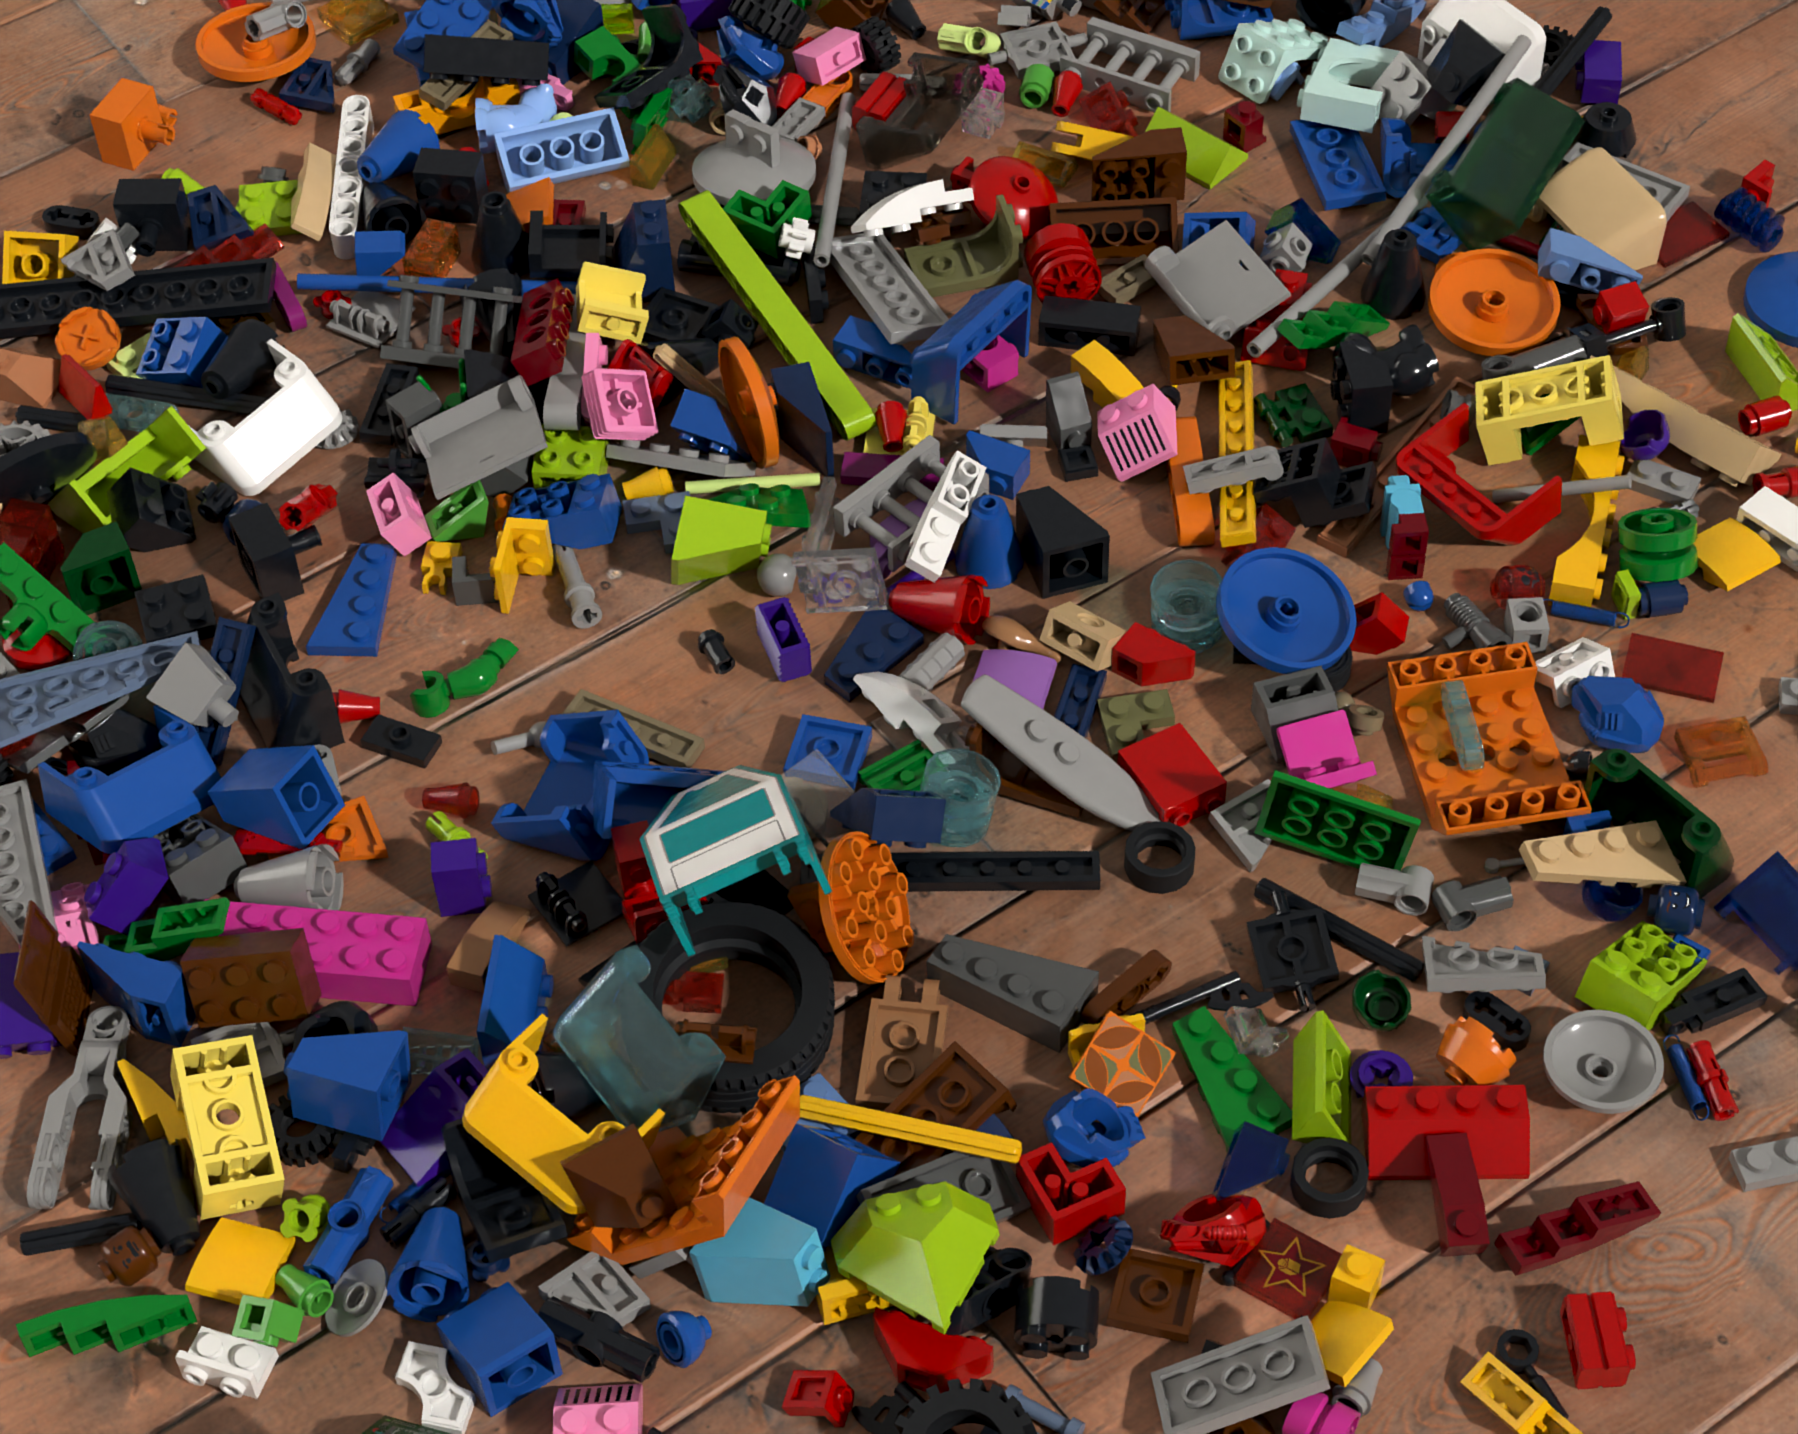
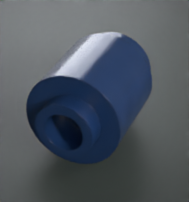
(1662, 598)

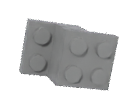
(1408, 88)

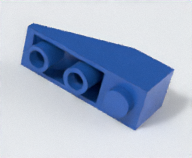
(866, 350)

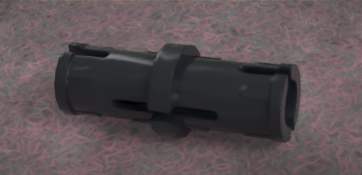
(406, 1221)

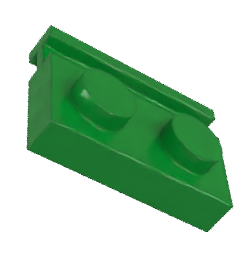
(654, 112)
(898, 770)

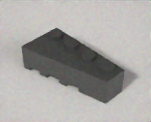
(1014, 988)

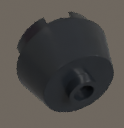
(1608, 127)

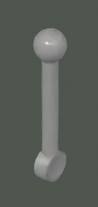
(1492, 864)

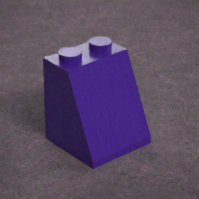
(18, 1021)

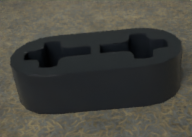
(71, 221)
(1499, 1019)

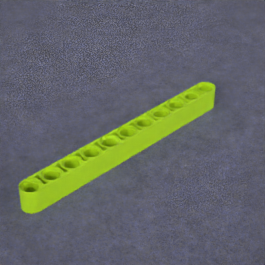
(776, 312)

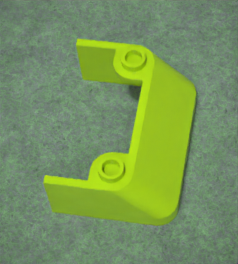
(160, 450)

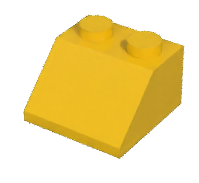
(36, 256)

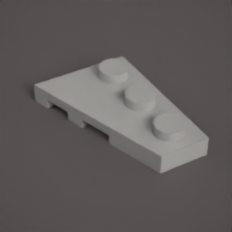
(1473, 970)

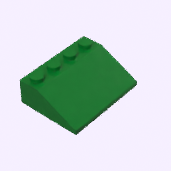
(1335, 824)

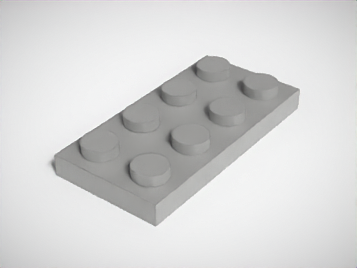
(1241, 1379)

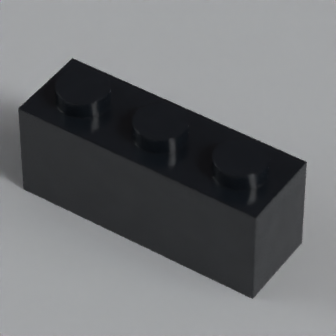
(1077, 322)

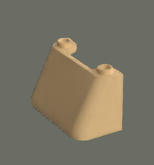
(1605, 207)

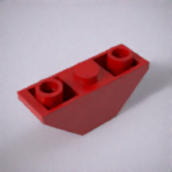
(927, 1356)

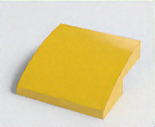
(1733, 554)
(239, 1262)
(1348, 1338)

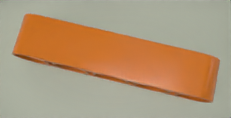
(1191, 512)

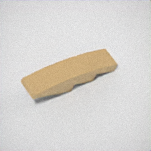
(314, 192)

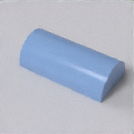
(561, 149)

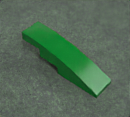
(1326, 329)
(172, 929)
(123, 1320)

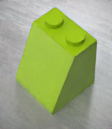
(717, 540)

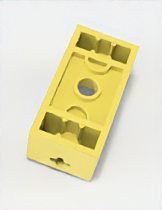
(1575, 390)
(237, 1162)

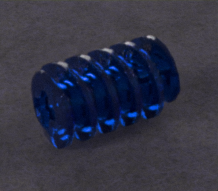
(1751, 219)

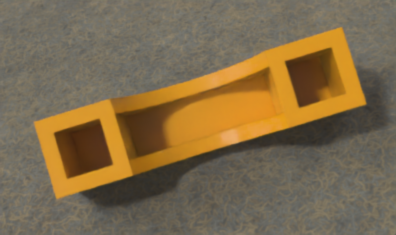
(462, 110)

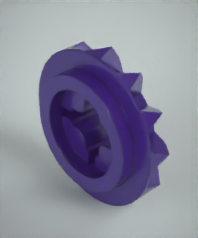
(1381, 1064)

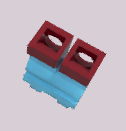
(1404, 528)

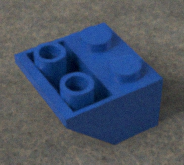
(180, 350)
(710, 426)

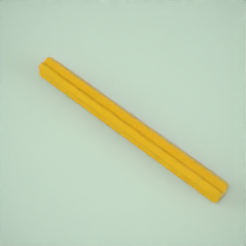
(910, 1129)

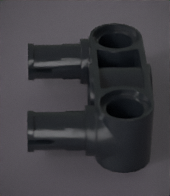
(992, 1289)

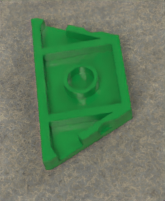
(783, 505)

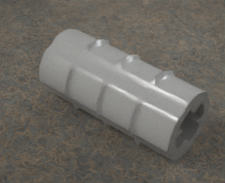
(934, 661)

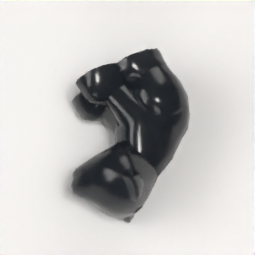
(1408, 361)

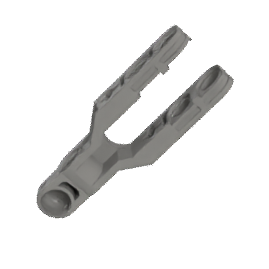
(93, 1078)

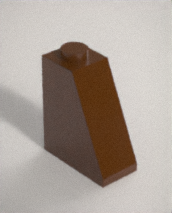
(1191, 351)

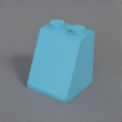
(762, 1260)

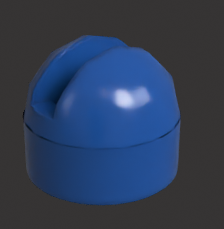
(1419, 595)

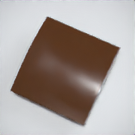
(1133, 14)

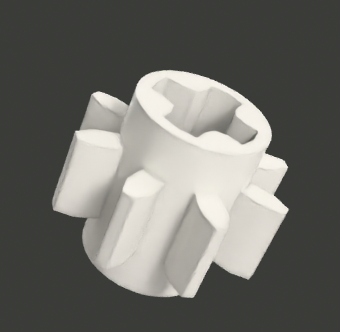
(796, 238)

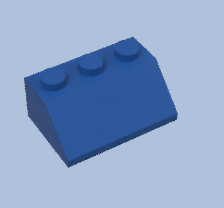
(511, 997)

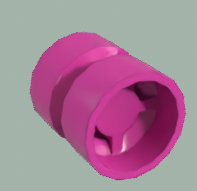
(1317, 1416)

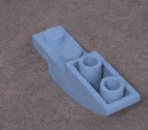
(1382, 22)

